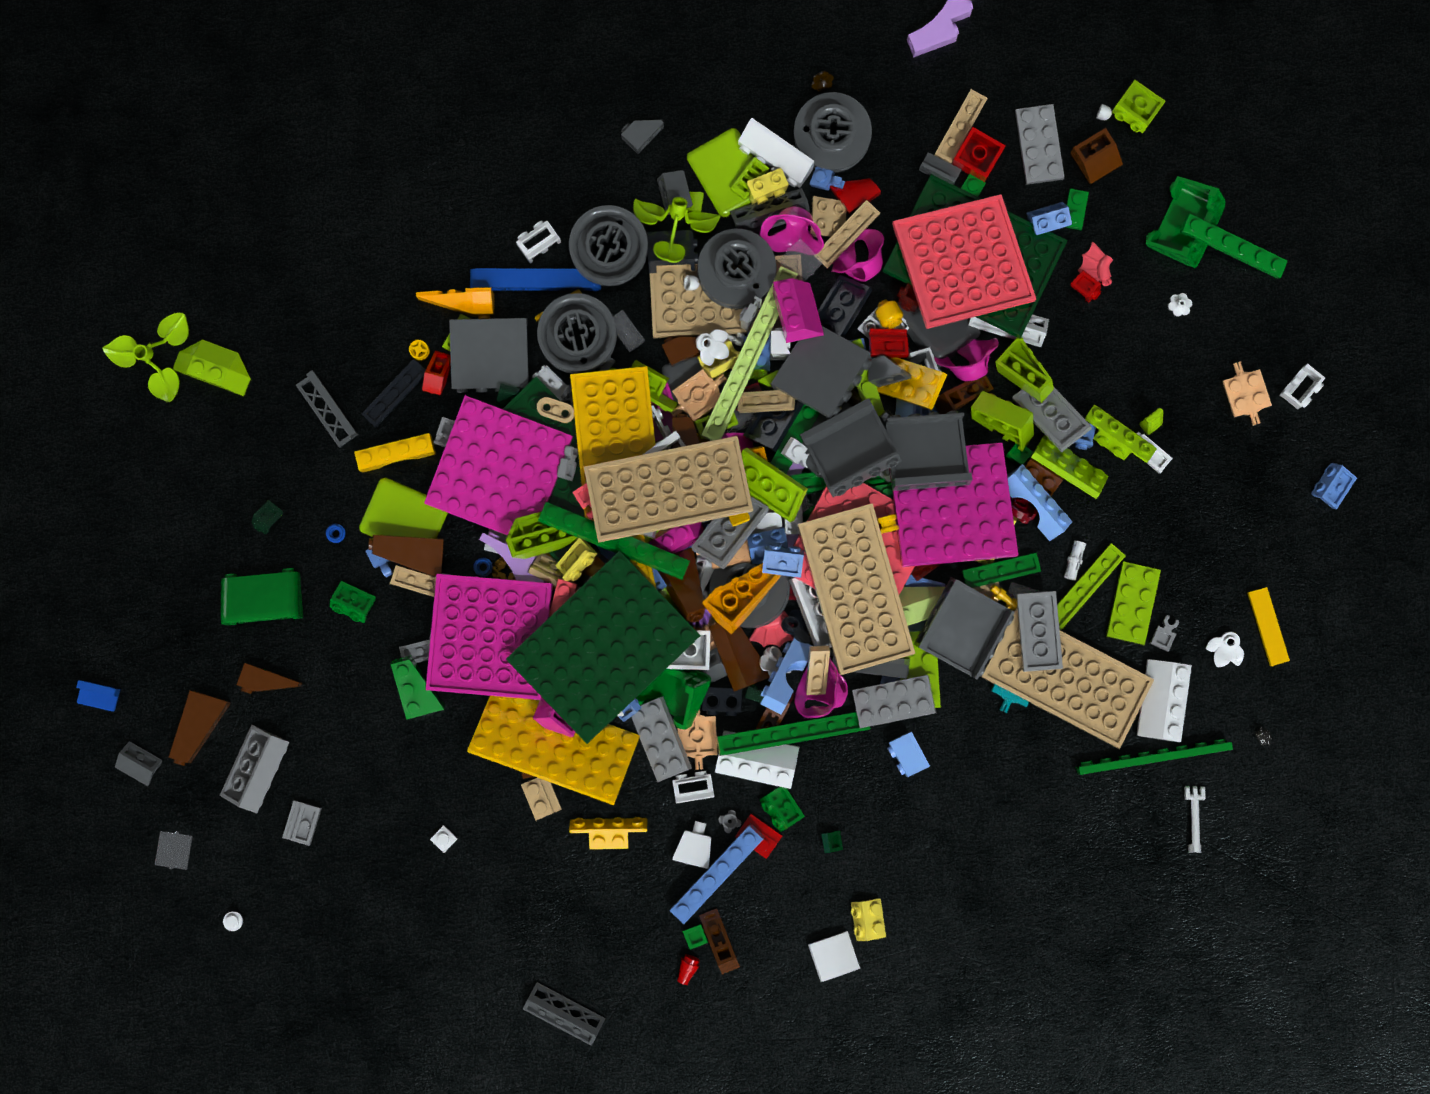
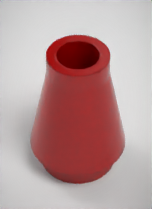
(688, 967)

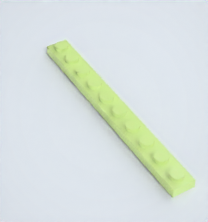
(745, 363)

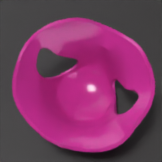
(797, 225)
(862, 270)
(977, 354)
(835, 694)

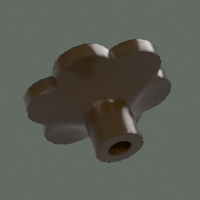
(822, 81)

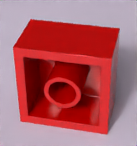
(978, 154)

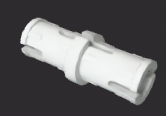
(1074, 560)

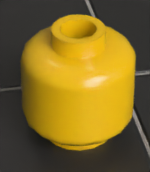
(889, 314)

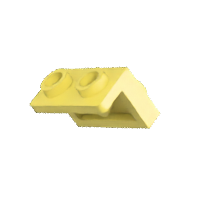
(766, 186)
(721, 365)
(576, 560)
(868, 920)

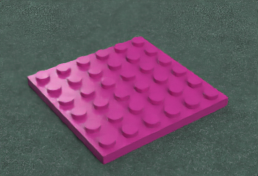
(496, 466)
(959, 520)
(477, 628)

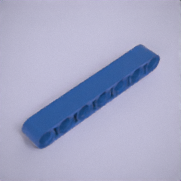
(530, 280)

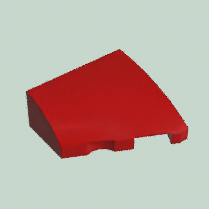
(856, 193)

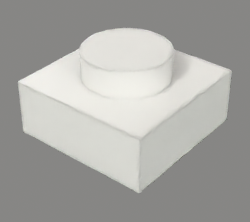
(444, 839)

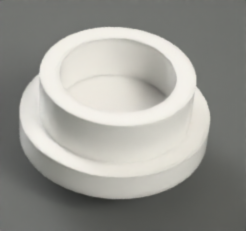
(233, 921)

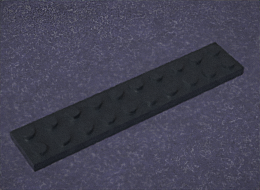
(836, 315)

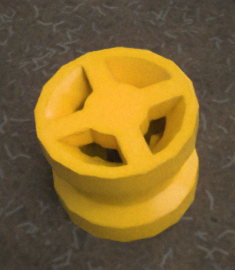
(417, 347)
(888, 523)

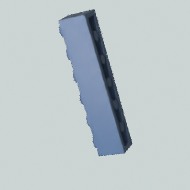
(717, 873)

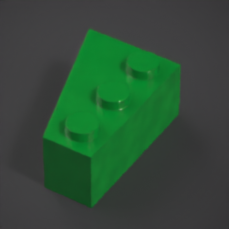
(412, 689)

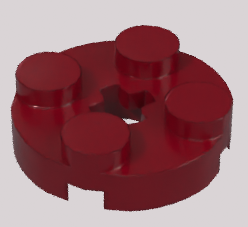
(1023, 510)

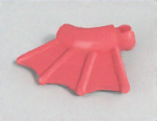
(1097, 265)
(772, 633)

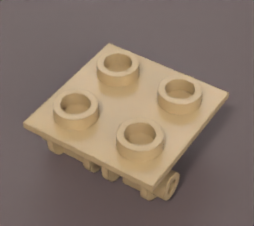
(828, 215)

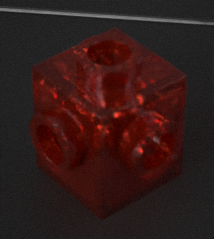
(905, 294)

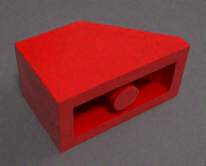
(437, 373)

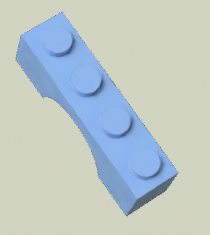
(1052, 518)
(779, 692)

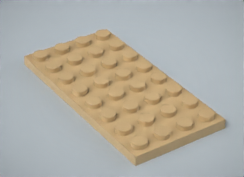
(689, 312)
(668, 489)
(856, 589)
(1088, 691)

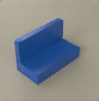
(97, 695)

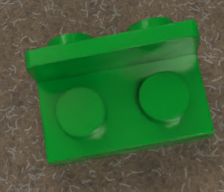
(351, 602)
(781, 808)

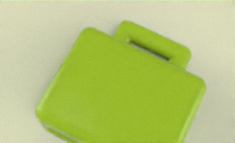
(718, 167)
(401, 512)

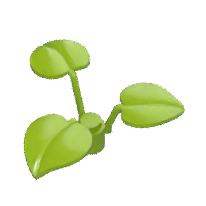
(651, 213)
(125, 351)

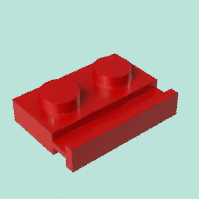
(888, 342)
(771, 836)

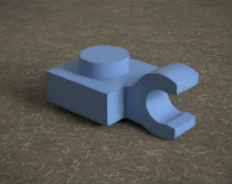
(825, 178)
(378, 561)

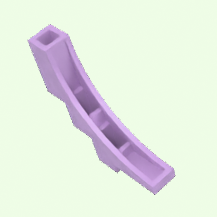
(941, 29)
(519, 567)

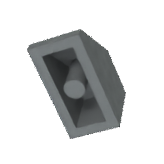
(640, 133)
(886, 372)

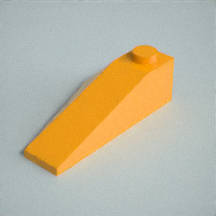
(473, 302)
(738, 598)

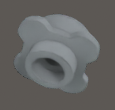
(730, 816)

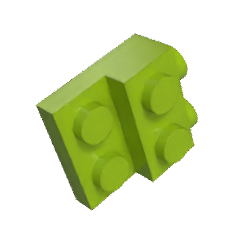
(1138, 107)

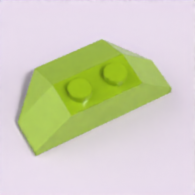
(214, 366)
(533, 538)

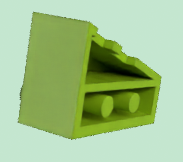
(1024, 370)
(1004, 417)

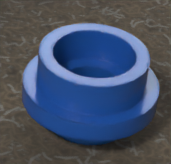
(329, 533)
(478, 563)

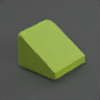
(697, 201)
(766, 381)

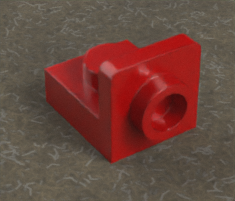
(1087, 286)

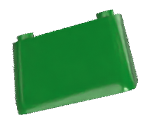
(1188, 198)
(261, 597)
(682, 692)

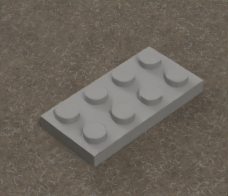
(1039, 144)
(1055, 418)
(722, 540)
(1039, 631)
(894, 701)
(660, 740)

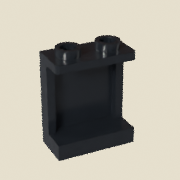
(683, 238)

